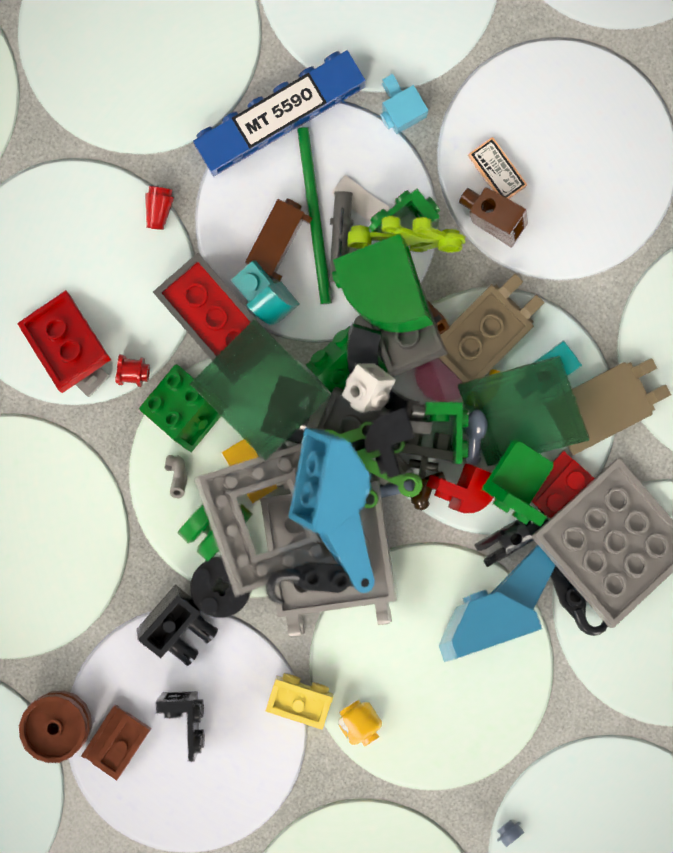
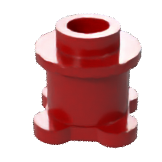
(132, 371)

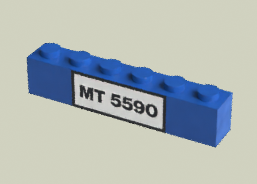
(280, 112)

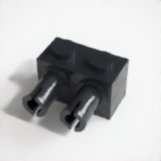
(168, 621)

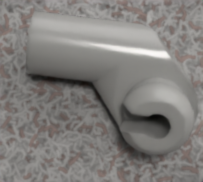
(180, 478)

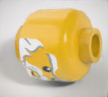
(360, 723)

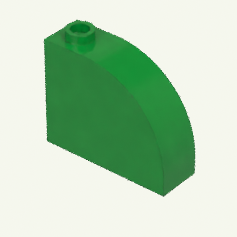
(384, 286)

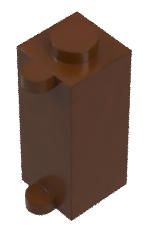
(277, 236)

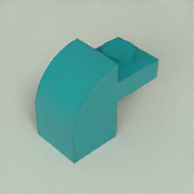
(266, 299)

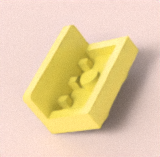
(300, 701)

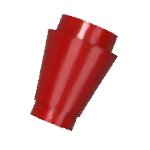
(158, 206)

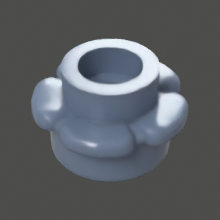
(509, 833)

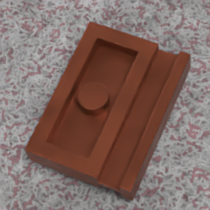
(116, 742)

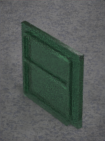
(260, 389)
(527, 406)

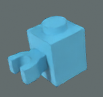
(403, 107)

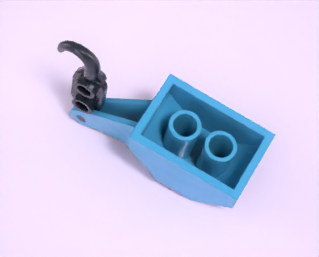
(327, 500)
(510, 607)

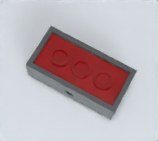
(204, 306)

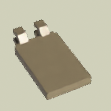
(487, 331)
(615, 401)

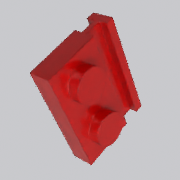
(561, 485)

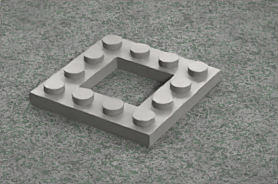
(219, 493)

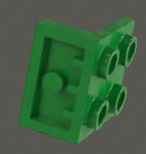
(180, 409)
(440, 413)

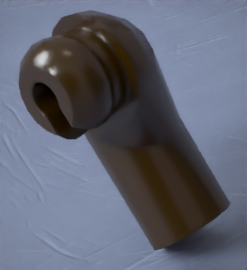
(421, 500)

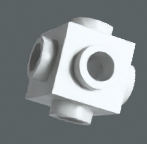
(368, 388)

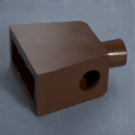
(504, 222)

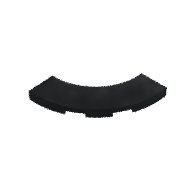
(363, 349)

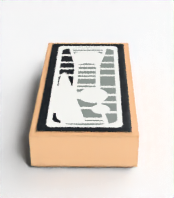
(497, 169)

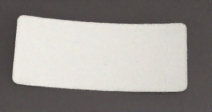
(362, 201)

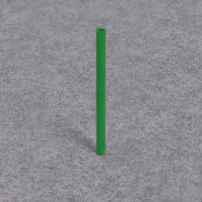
(314, 212)

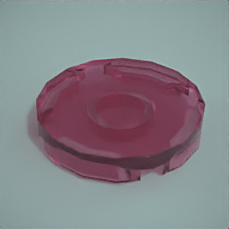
(437, 381)

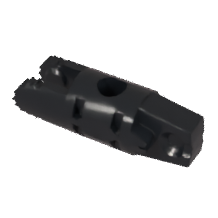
(504, 535)

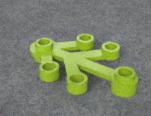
(419, 239)

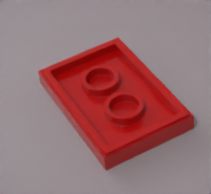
(64, 341)

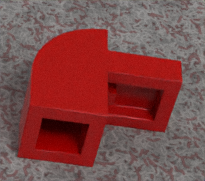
(467, 494)

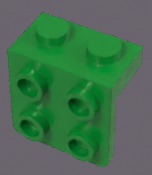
(406, 203)
(331, 363)
(518, 481)

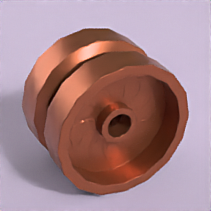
(49, 742)

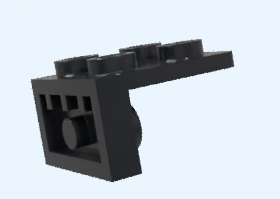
(173, 706)

